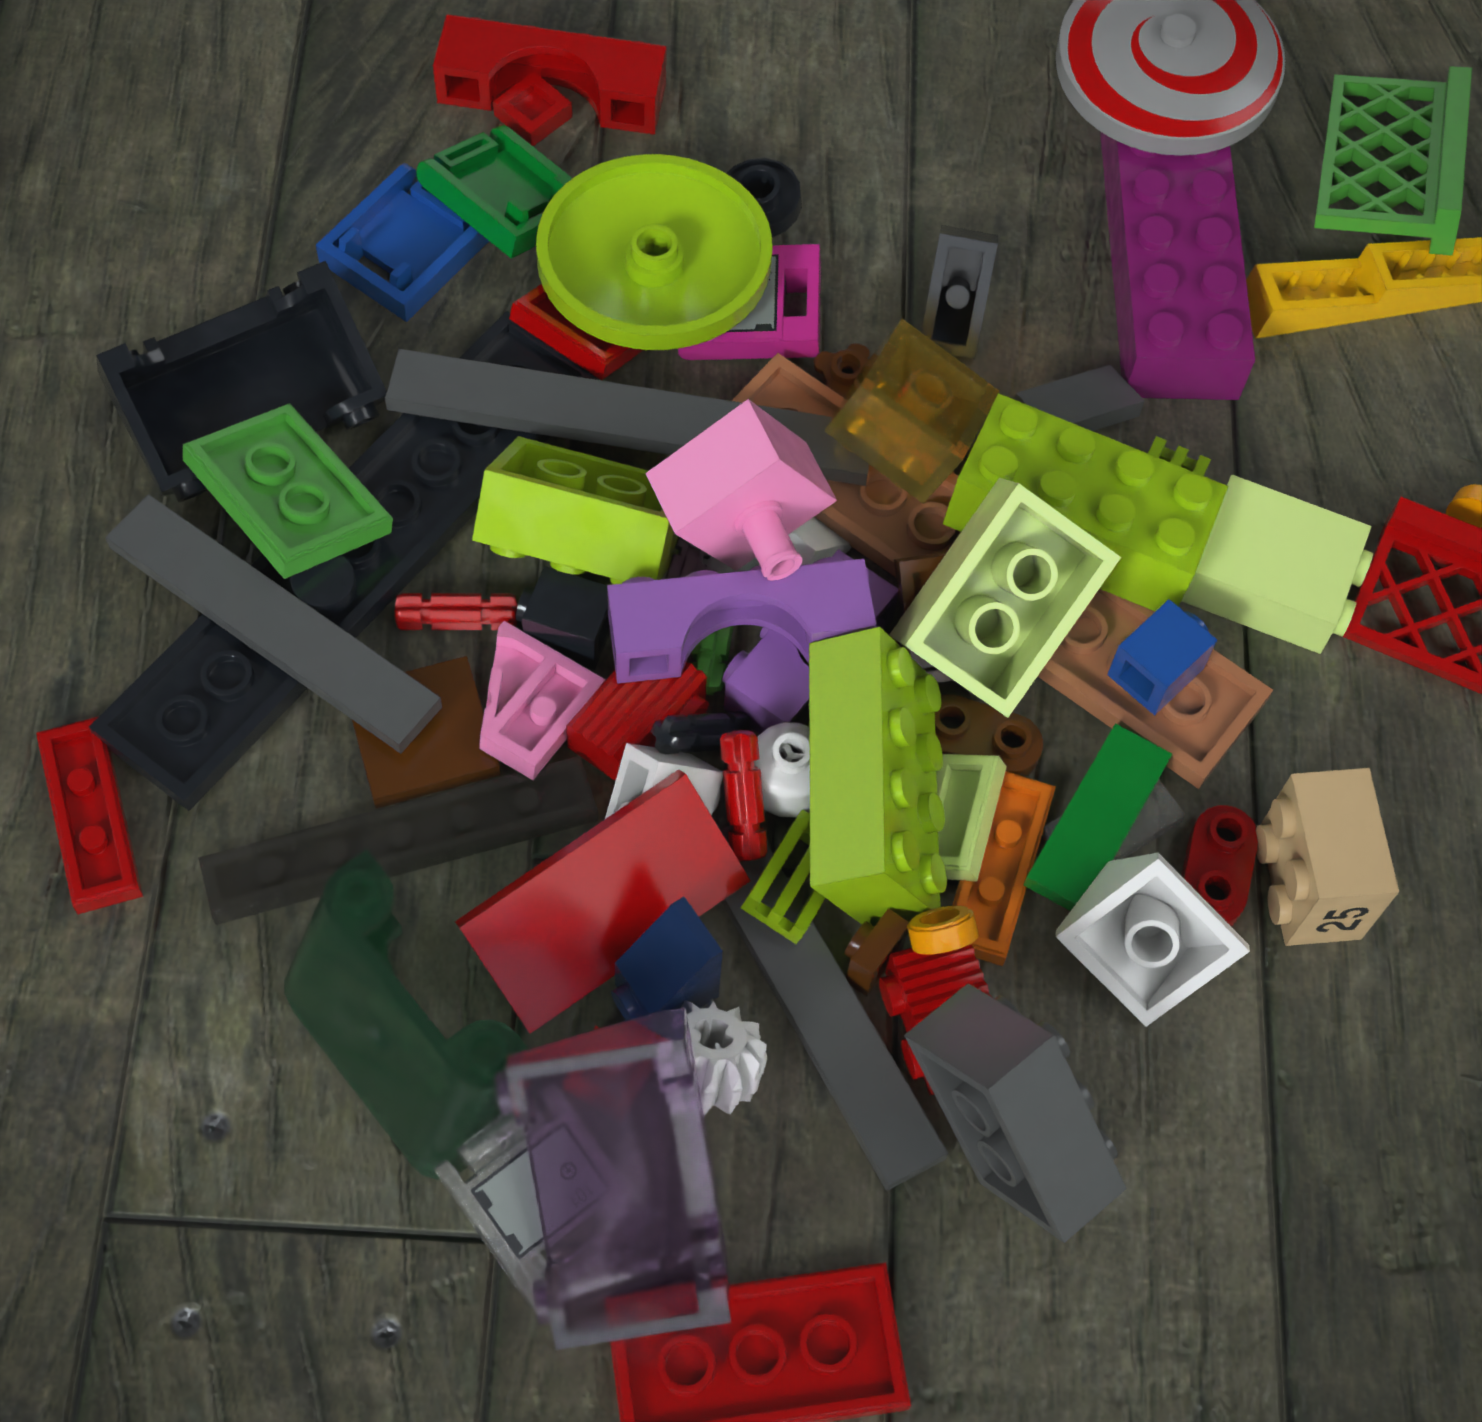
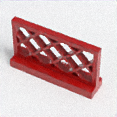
(1432, 540)

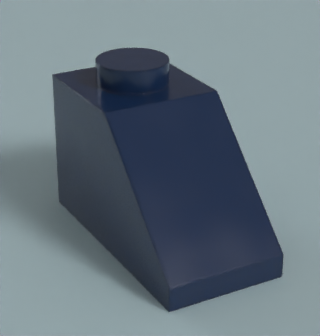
(668, 965)

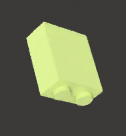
(1281, 565)

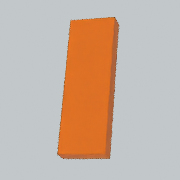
(1005, 864)

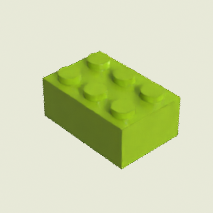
(573, 513)

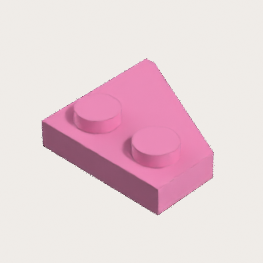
(531, 701)

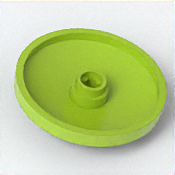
(654, 252)

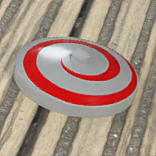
(1171, 70)

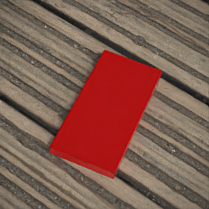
(583, 907)
(793, 1353)

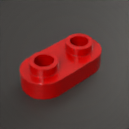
(1221, 862)

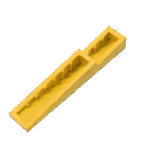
(1377, 285)

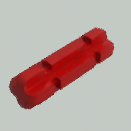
(455, 611)
(743, 794)

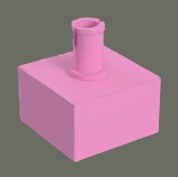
(743, 491)

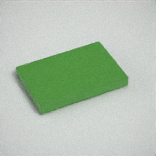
(287, 490)

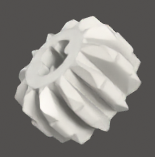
(726, 1055)

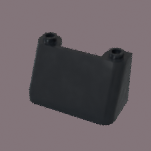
(242, 366)

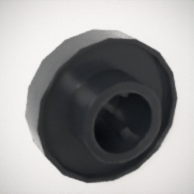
(774, 189)

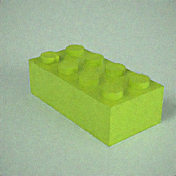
(1119, 495)
(874, 778)

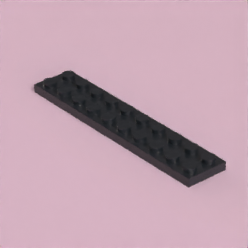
(218, 696)

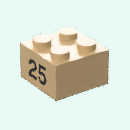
(1326, 857)

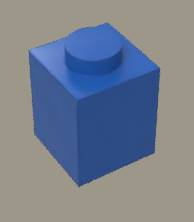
(1162, 656)

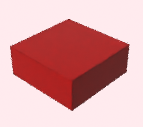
(532, 108)

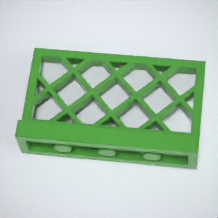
(1442, 179)

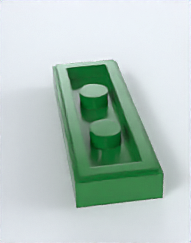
(1098, 817)

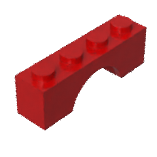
(488, 57)

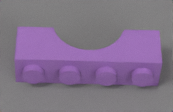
(664, 619)

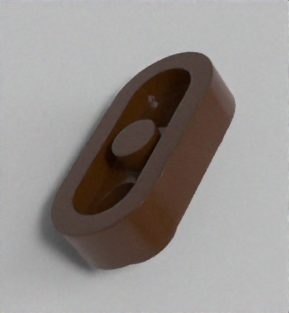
(982, 733)

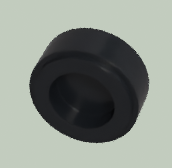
(327, 586)

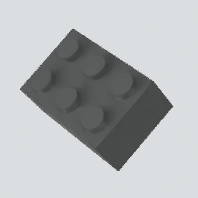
(1018, 1110)

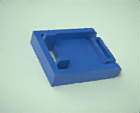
(406, 236)

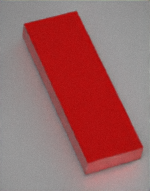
(88, 817)

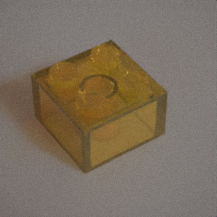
(912, 411)

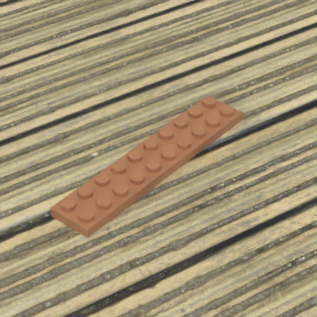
(893, 524)

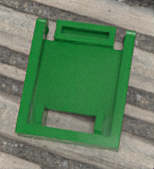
(495, 186)

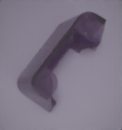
(621, 1181)

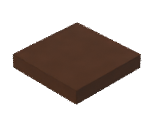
(443, 752)

